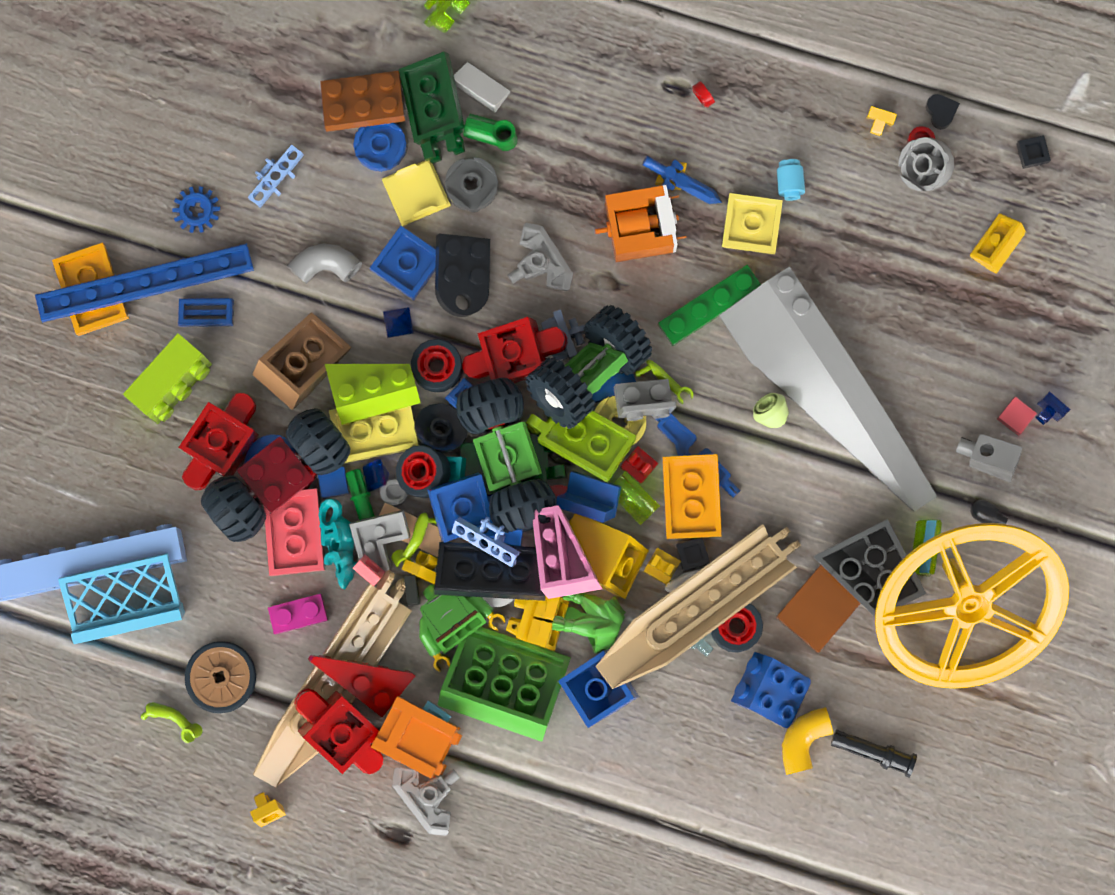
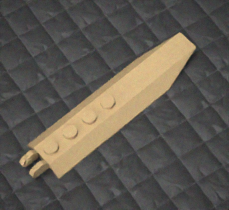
(698, 606)
(361, 638)

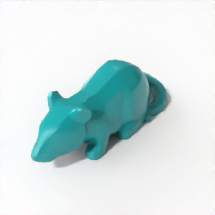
(339, 540)

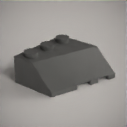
(865, 564)

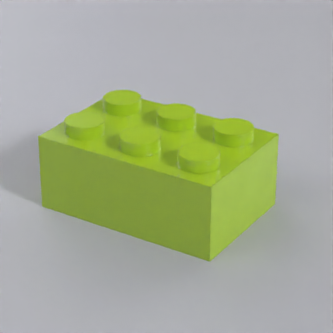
(168, 379)

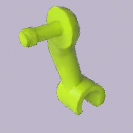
(660, 374)
(416, 540)
(189, 730)

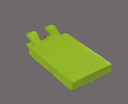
(592, 444)

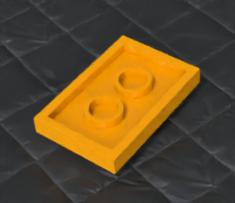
(83, 267)
(692, 496)

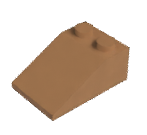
(299, 360)

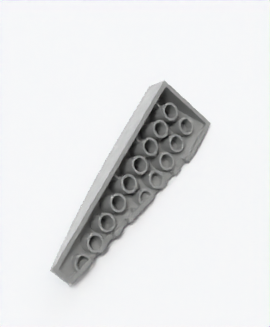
(802, 355)

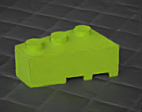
(371, 389)

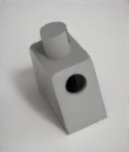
(999, 464)

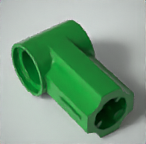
(488, 131)

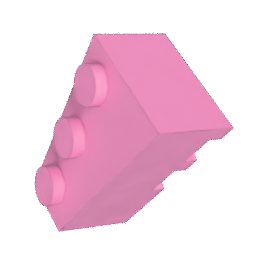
(560, 557)

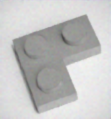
(374, 532)

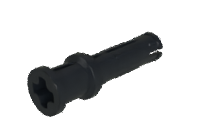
(886, 756)

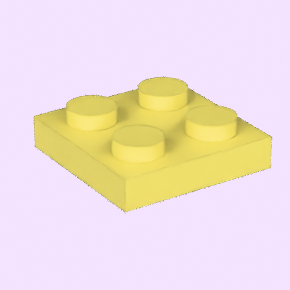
(752, 223)

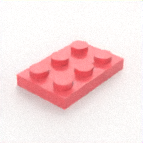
(295, 536)

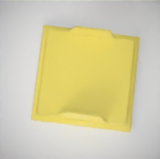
(416, 192)

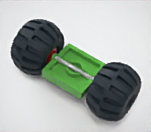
(505, 453)

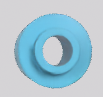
(790, 179)

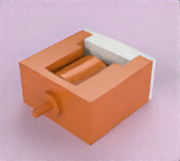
(630, 224)

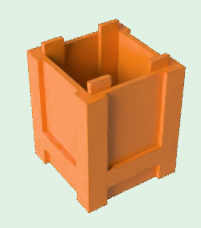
(416, 738)

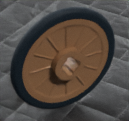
(203, 684)

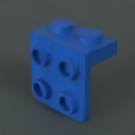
(771, 689)

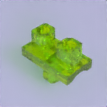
(438, 17)
(635, 499)

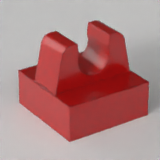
(639, 465)

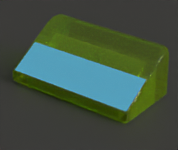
(924, 531)

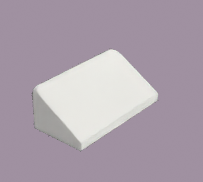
(480, 87)

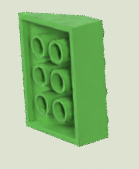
(504, 682)

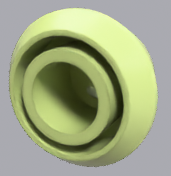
(771, 410)

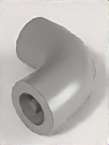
(322, 258)

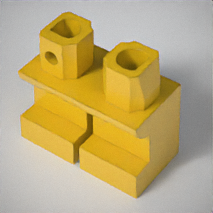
(531, 628)

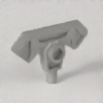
(542, 259)
(425, 798)

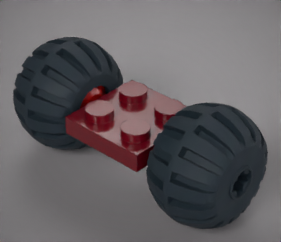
(275, 475)

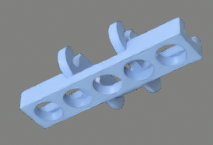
(267, 179)
(499, 547)

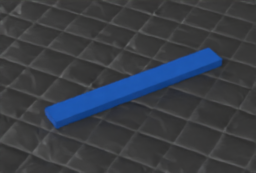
(144, 283)

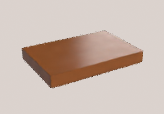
(818, 609)

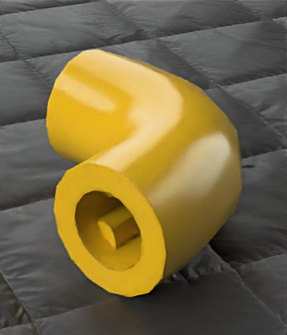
(799, 739)

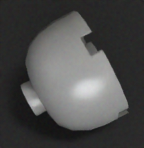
(926, 164)

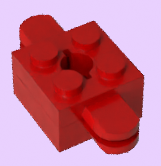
(514, 350)
(218, 441)
(338, 731)

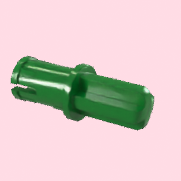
(359, 494)

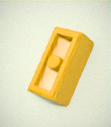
(998, 242)

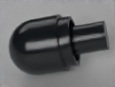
(987, 512)

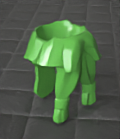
(599, 623)

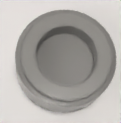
(393, 493)

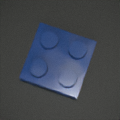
(406, 263)
(457, 499)

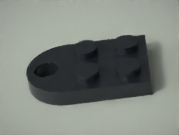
(463, 271)

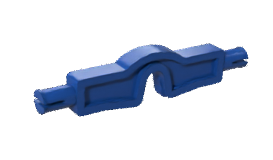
(683, 440)

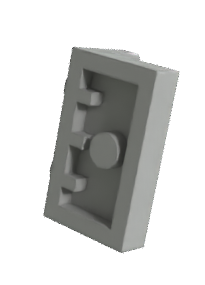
(644, 399)

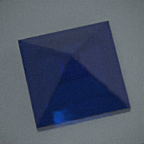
(398, 322)
(375, 475)

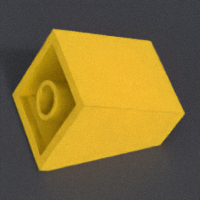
(610, 552)

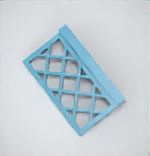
(126, 621)

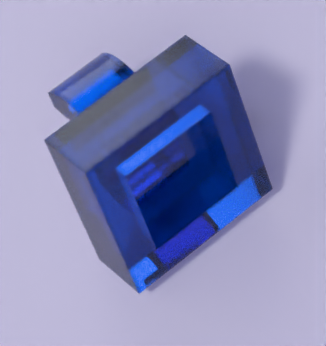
(1052, 408)

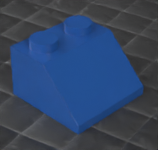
(592, 693)

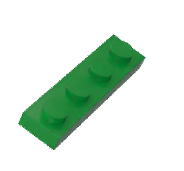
(708, 305)

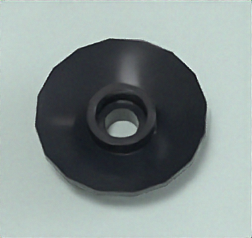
(441, 418)

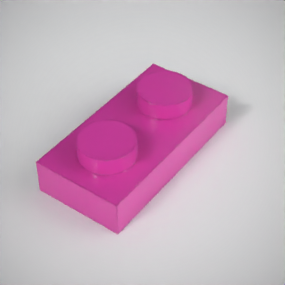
(297, 614)

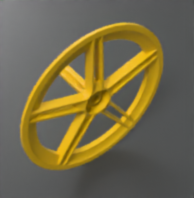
(972, 605)

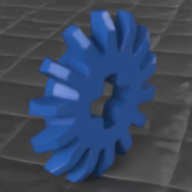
(190, 201)

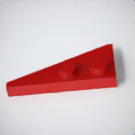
(370, 684)

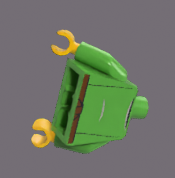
(451, 620)

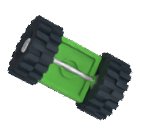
(613, 348)

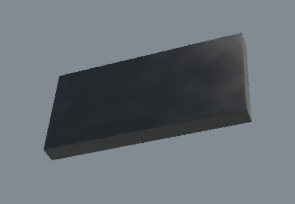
(475, 573)

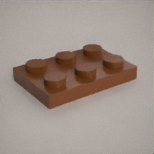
(362, 101)

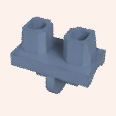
(575, 332)

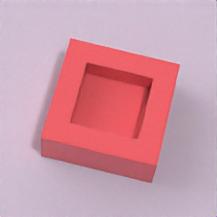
(1016, 416)
(369, 570)

